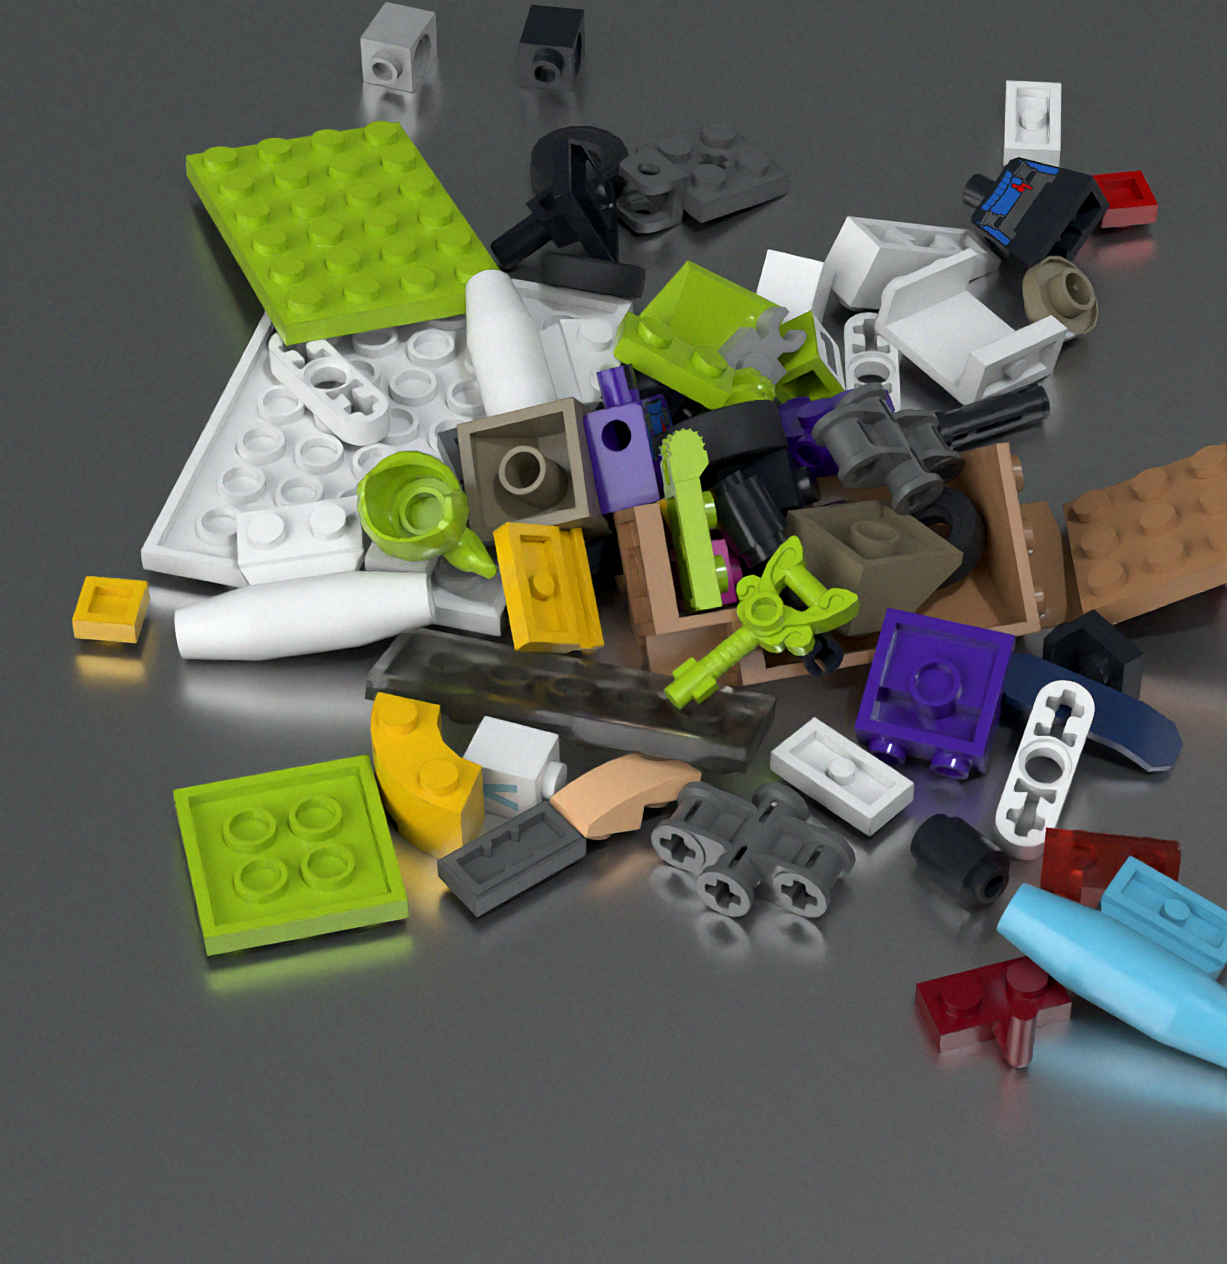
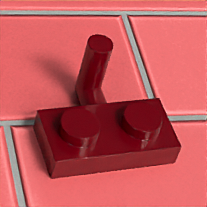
(992, 1003)

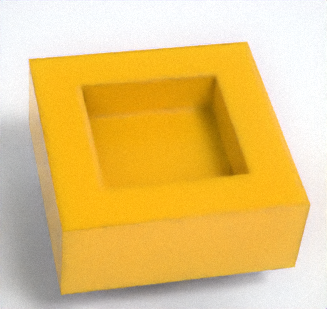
(111, 609)

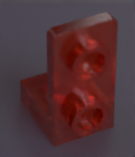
(1093, 859)

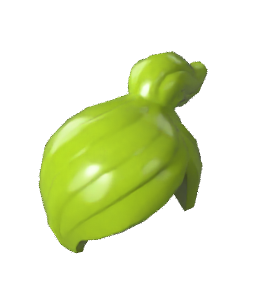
(419, 512)

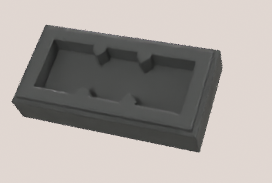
(511, 858)

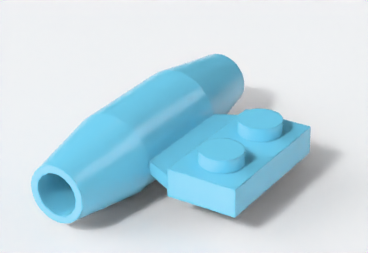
(1139, 955)

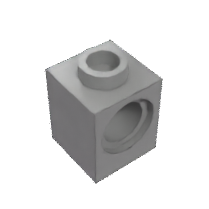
(399, 47)

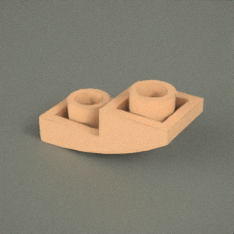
(615, 794)

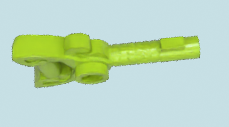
(767, 622)

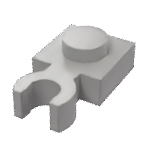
(763, 346)

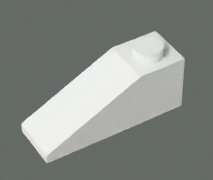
(877, 251)

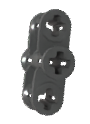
(888, 448)
(753, 849)

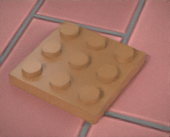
(1151, 536)

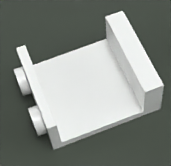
(961, 339)

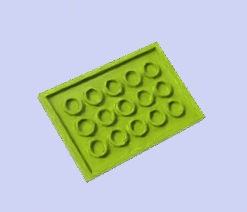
(340, 230)

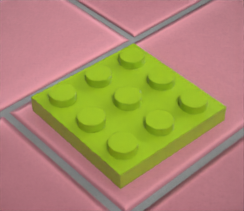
(289, 854)

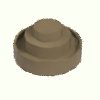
(1061, 291)

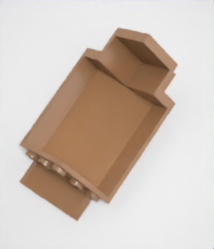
(1015, 588)

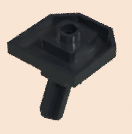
(568, 211)

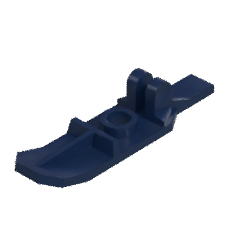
(1117, 720)

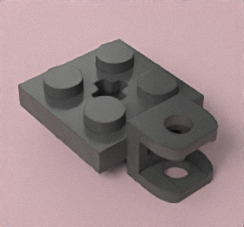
(698, 171)

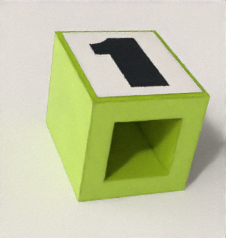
(812, 369)

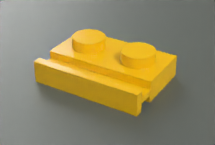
(548, 588)

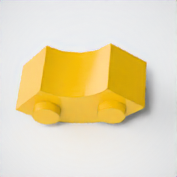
(421, 779)

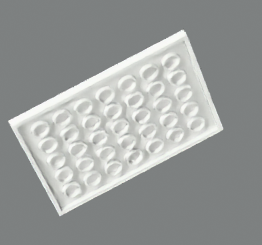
(275, 452)

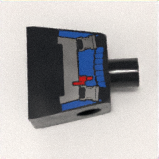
(1034, 211)

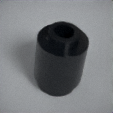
(748, 518)
(960, 860)

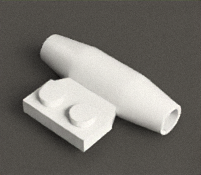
(529, 366)
(303, 590)

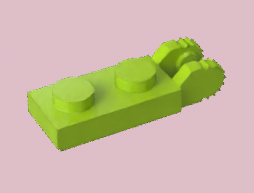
(687, 369)
(690, 519)

